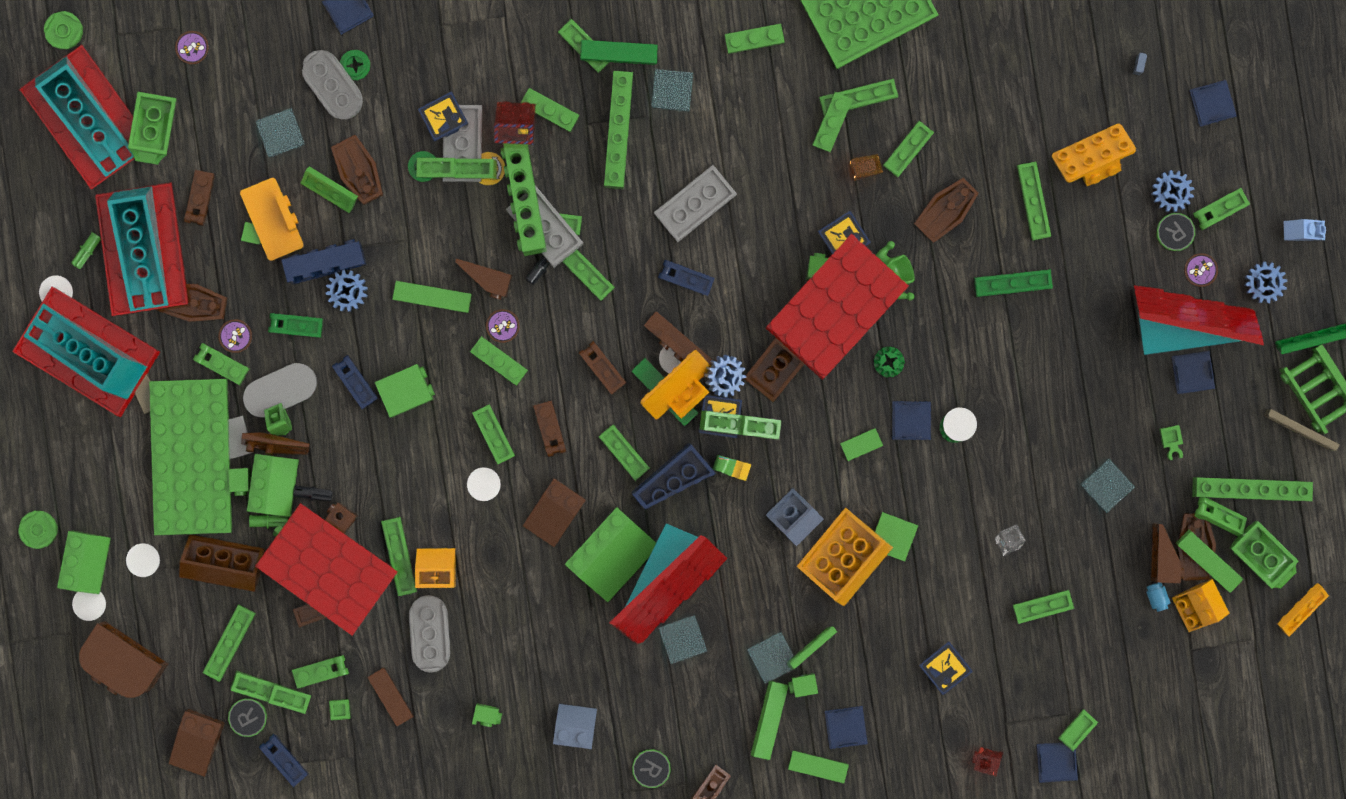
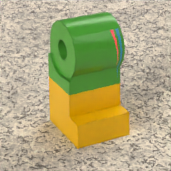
(732, 467)

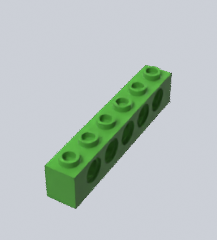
(618, 130)
(536, 243)
(1252, 489)

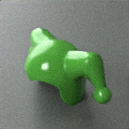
(899, 265)

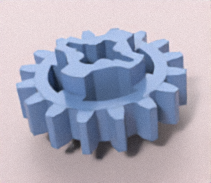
(1176, 197)
(1259, 277)
(358, 284)
(718, 373)

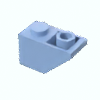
(1304, 230)

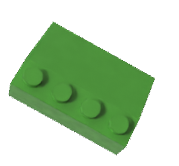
(611, 554)

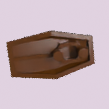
(357, 169)
(946, 209)
(202, 305)
(273, 444)
(1203, 531)

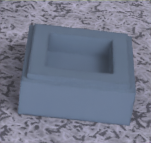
(1140, 63)

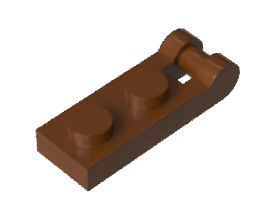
(199, 197)
(603, 368)
(549, 428)

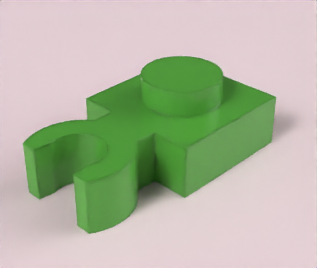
(1171, 438)

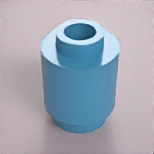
(1158, 596)

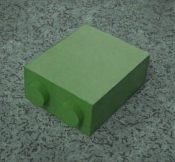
(405, 390)

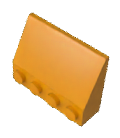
(844, 557)

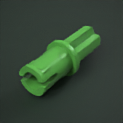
(86, 250)
(267, 521)

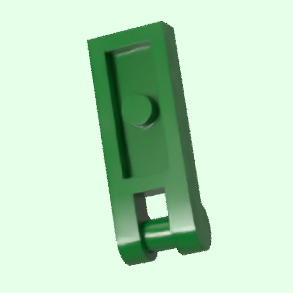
(296, 325)

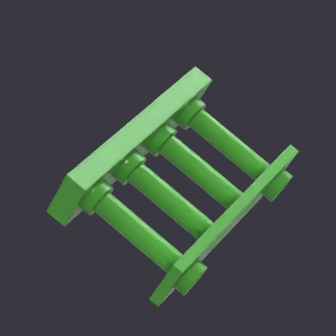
(1331, 372)

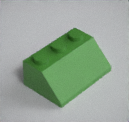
(272, 485)
(84, 562)

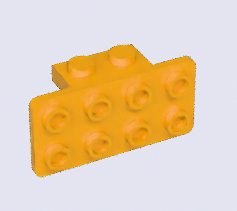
(1095, 156)
(272, 219)
(679, 388)

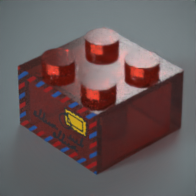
(515, 123)

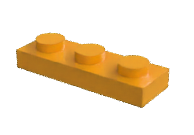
(1303, 609)

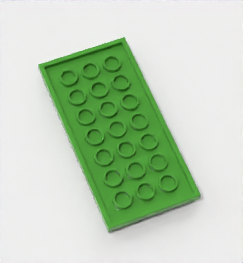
(190, 456)

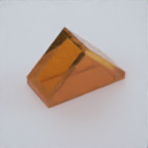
(865, 166)

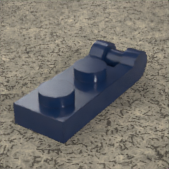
(687, 278)
(355, 382)
(284, 760)

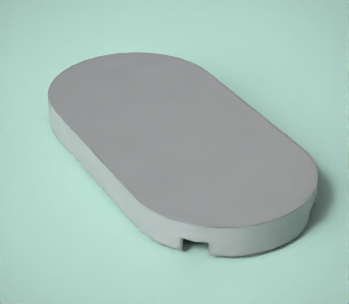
(332, 84)
(285, 386)
(429, 633)

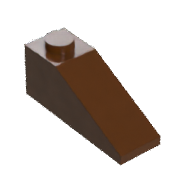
(490, 280)
(712, 784)

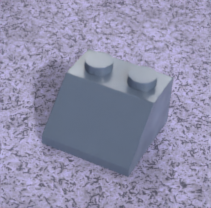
(794, 516)
(575, 726)

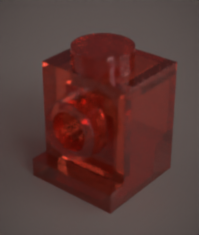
(989, 767)

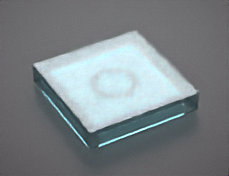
(672, 90)
(280, 132)
(1107, 485)
(682, 639)
(771, 657)

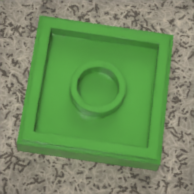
(897, 533)

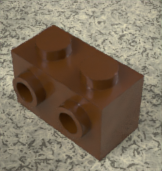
(340, 517)

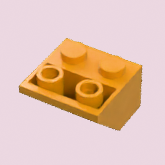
(435, 568)
(1200, 606)

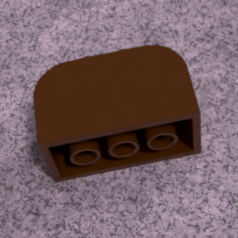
(120, 662)

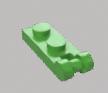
(1222, 208)
(222, 364)
(1220, 516)
(319, 671)

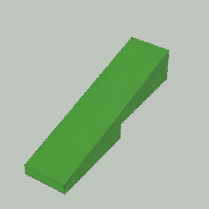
(457, 168)
(740, 424)
(270, 692)

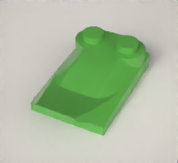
(151, 127)
(1265, 555)

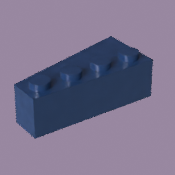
(323, 262)
(674, 476)

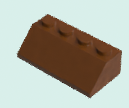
(220, 562)

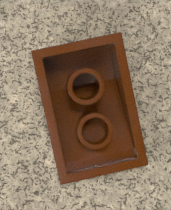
(774, 370)
(554, 512)
(1164, 560)
(196, 742)

